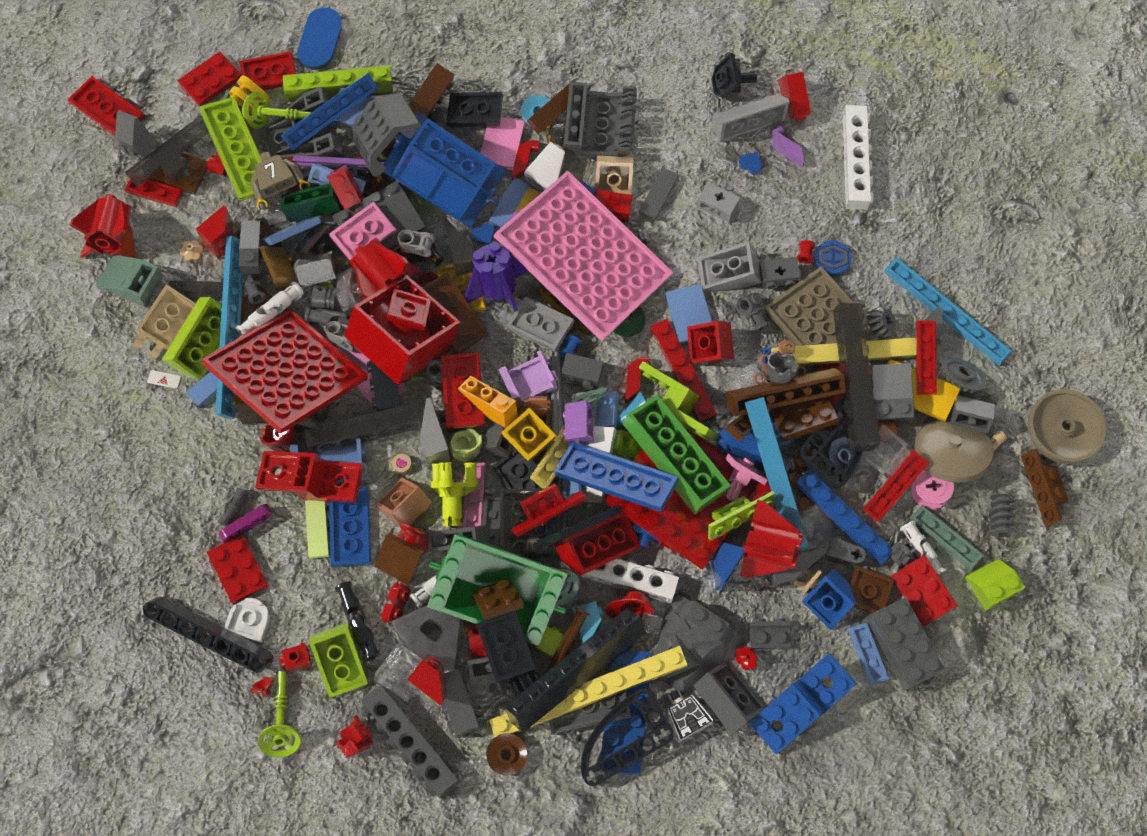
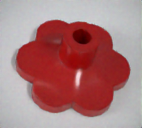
(746, 658)
(262, 686)

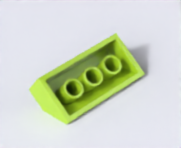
(196, 339)

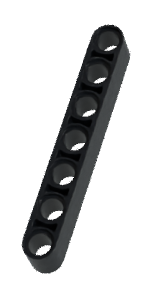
(217, 634)

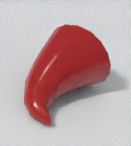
(414, 536)

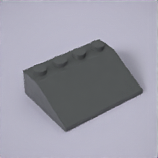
(394, 205)

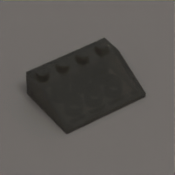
(527, 546)

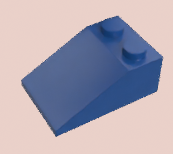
(746, 448)

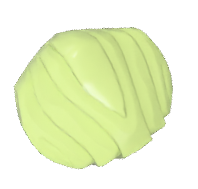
(465, 445)

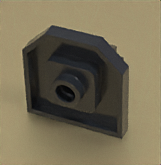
(727, 76)

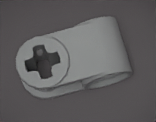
(419, 244)
(335, 332)

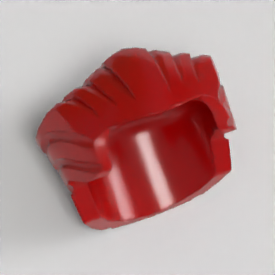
(277, 441)

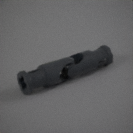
(362, 634)

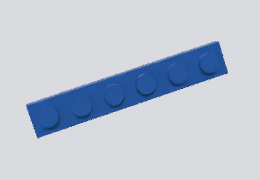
(329, 111)
(844, 517)

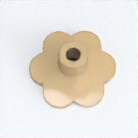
(191, 250)

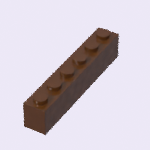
(428, 96)
(798, 390)

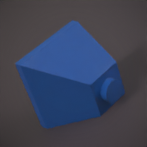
(724, 563)
(830, 599)

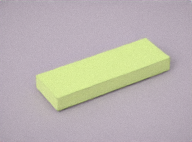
(316, 529)

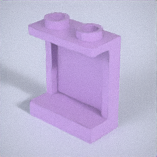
(529, 379)

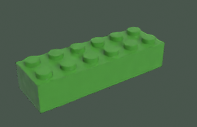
(676, 453)

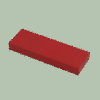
(156, 192)

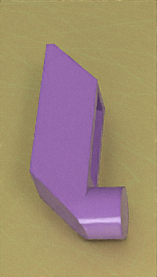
(786, 146)

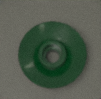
(633, 325)

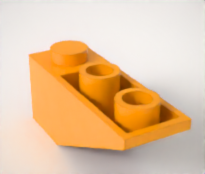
(490, 401)

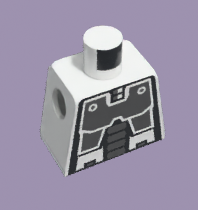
(686, 716)

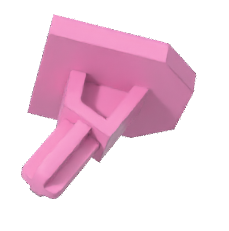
(741, 475)

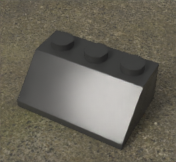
(729, 697)

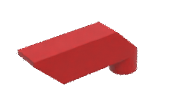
(523, 157)
(633, 378)

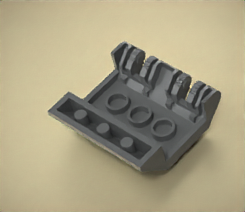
(600, 121)
(379, 125)

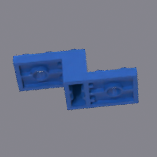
(803, 703)

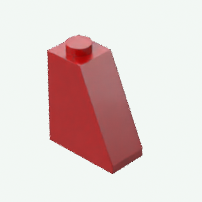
(794, 88)

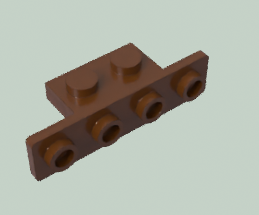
(1046, 487)

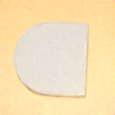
(249, 619)

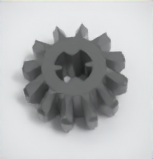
(882, 322)

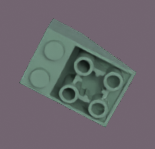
(130, 279)

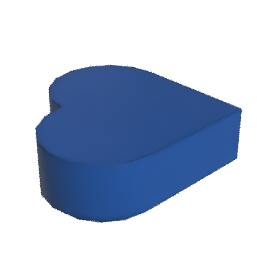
(750, 162)
(483, 234)

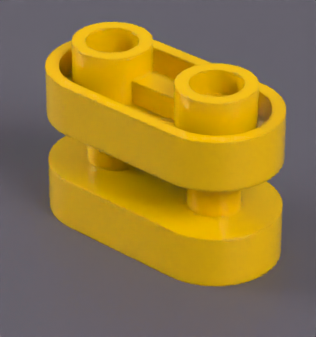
(248, 86)

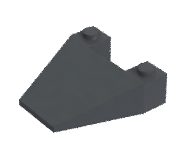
(316, 145)

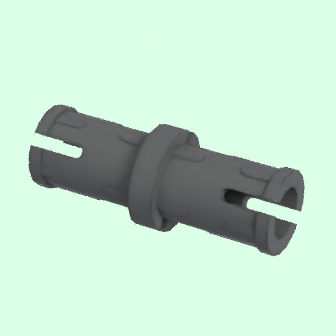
(232, 507)

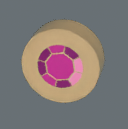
(401, 463)

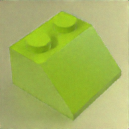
(994, 583)

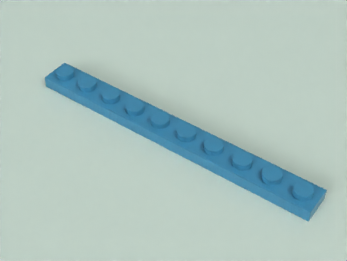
(229, 318)

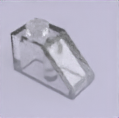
(348, 290)

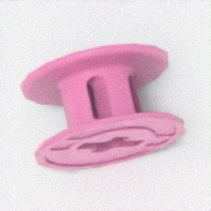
(926, 496)

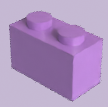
(579, 422)

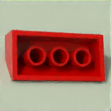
(598, 544)

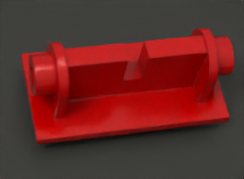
(399, 596)

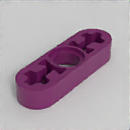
(246, 523)

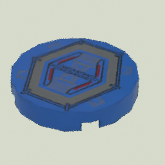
(833, 257)

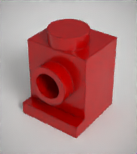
(302, 661)

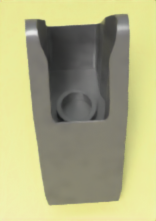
(430, 634)

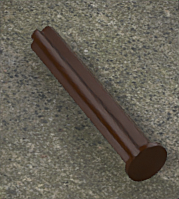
(569, 637)

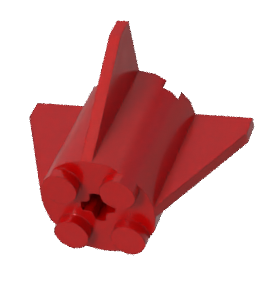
(106, 227)
(379, 267)
(770, 543)

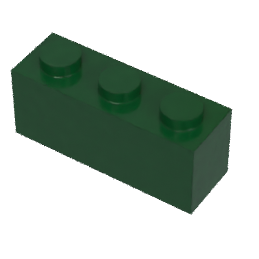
(310, 203)

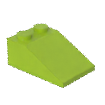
(338, 660)

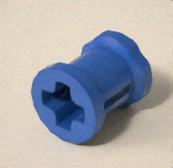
(571, 345)

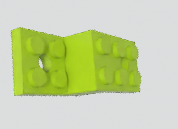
(679, 401)

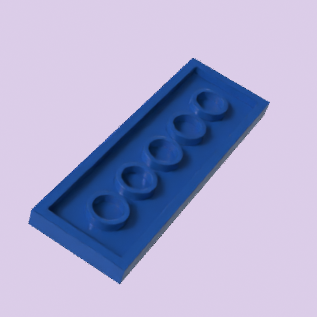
(616, 476)
(625, 731)

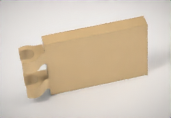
(163, 320)

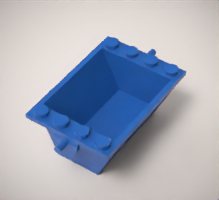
(444, 171)

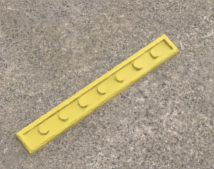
(878, 350)

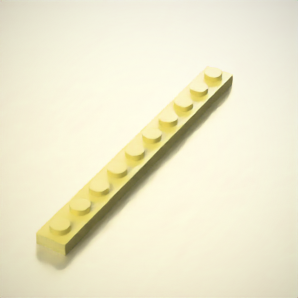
(605, 687)

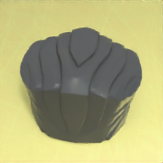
(781, 367)

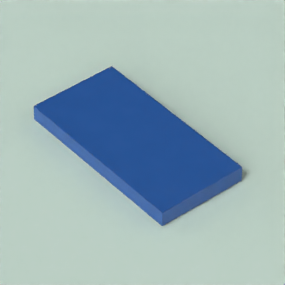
(350, 532)

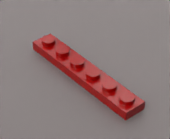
(682, 368)

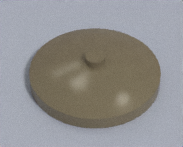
(1066, 426)
(954, 451)

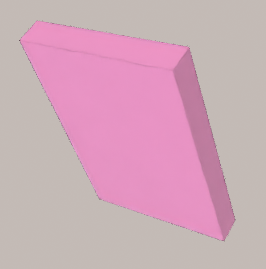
(502, 142)
(361, 229)

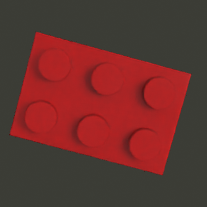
(209, 79)
(237, 569)
(924, 590)

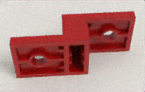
(309, 476)

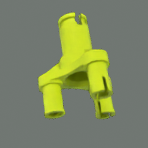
(453, 491)

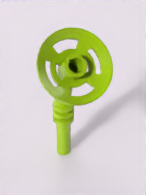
(262, 110)
(279, 734)

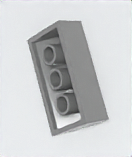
(750, 116)

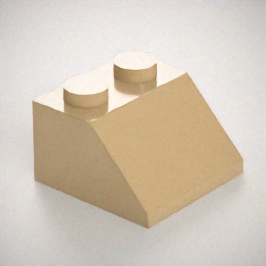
(614, 174)

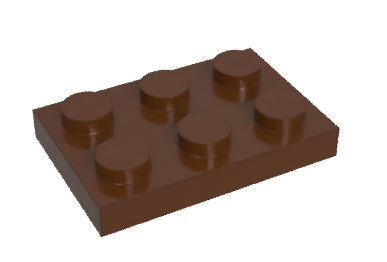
(190, 183)
(803, 417)

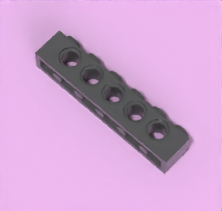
(380, 698)

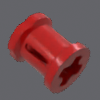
(806, 251)

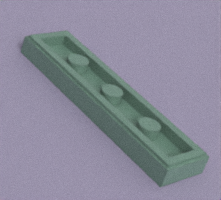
(947, 538)

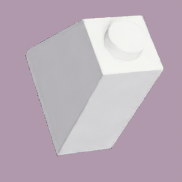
(545, 167)

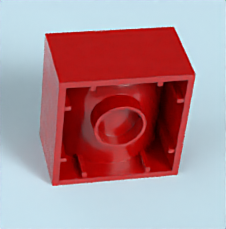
(396, 347)

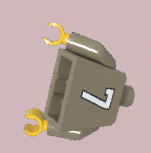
(274, 176)

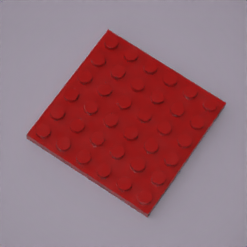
(285, 370)
(677, 523)

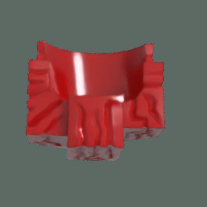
(354, 738)

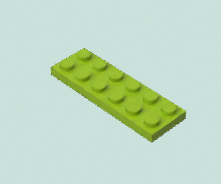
(232, 143)

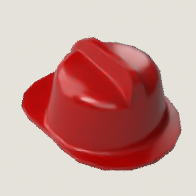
(634, 601)

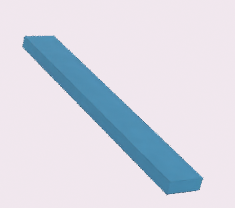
(950, 312)
(774, 464)

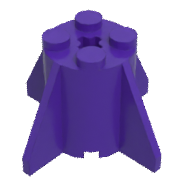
(494, 274)

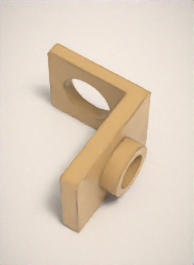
(811, 582)

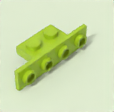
(735, 514)

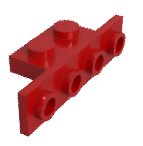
(545, 506)

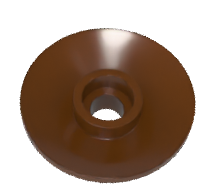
(504, 743)

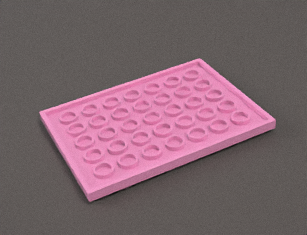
(583, 255)

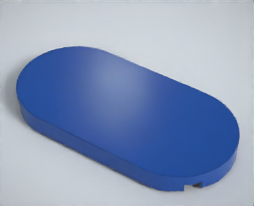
(319, 38)

